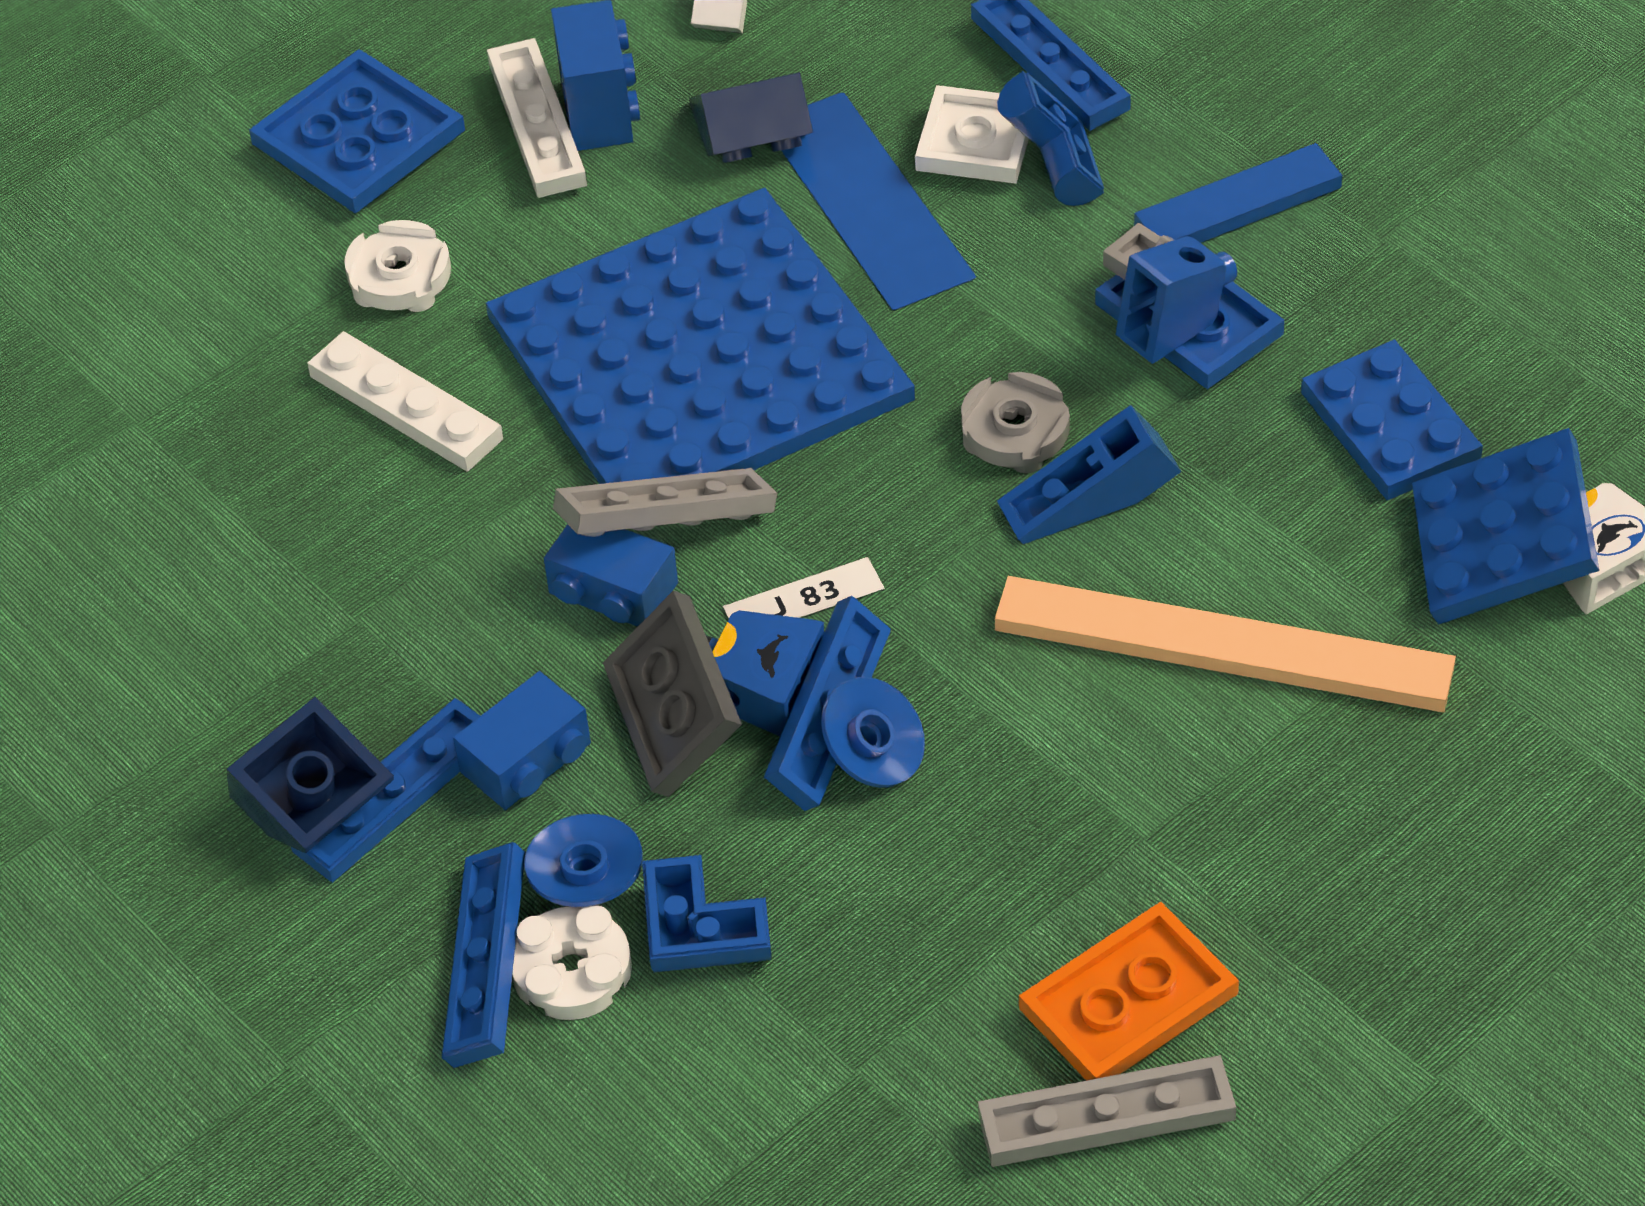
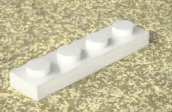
(536, 118)
(405, 401)

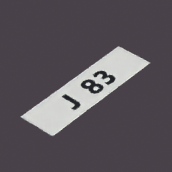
(813, 592)

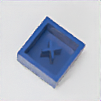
(595, 74)

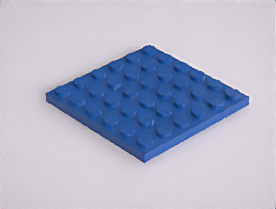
(700, 348)

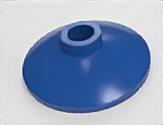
(887, 723)
(583, 860)

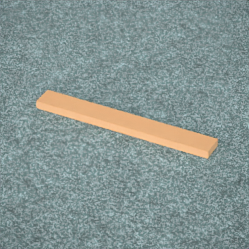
(1226, 643)

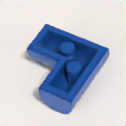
(1057, 135)
(697, 934)

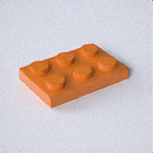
(1128, 994)

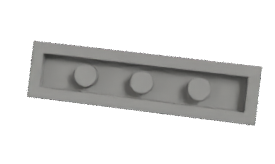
(664, 501)
(1106, 1110)

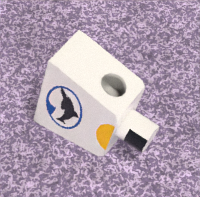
(1619, 545)

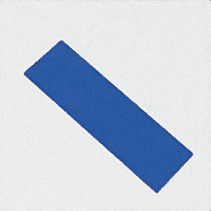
(875, 206)

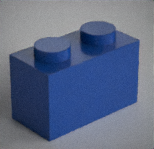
(611, 573)
(522, 740)

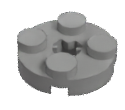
(1017, 445)

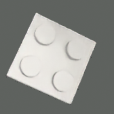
(969, 137)

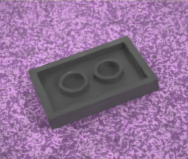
(671, 694)

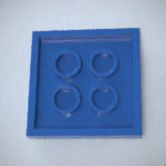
(357, 130)
(1504, 526)

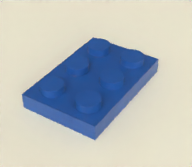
(1235, 336)
(1390, 418)

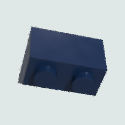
(751, 116)
(305, 778)

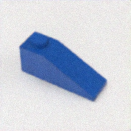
(1091, 479)

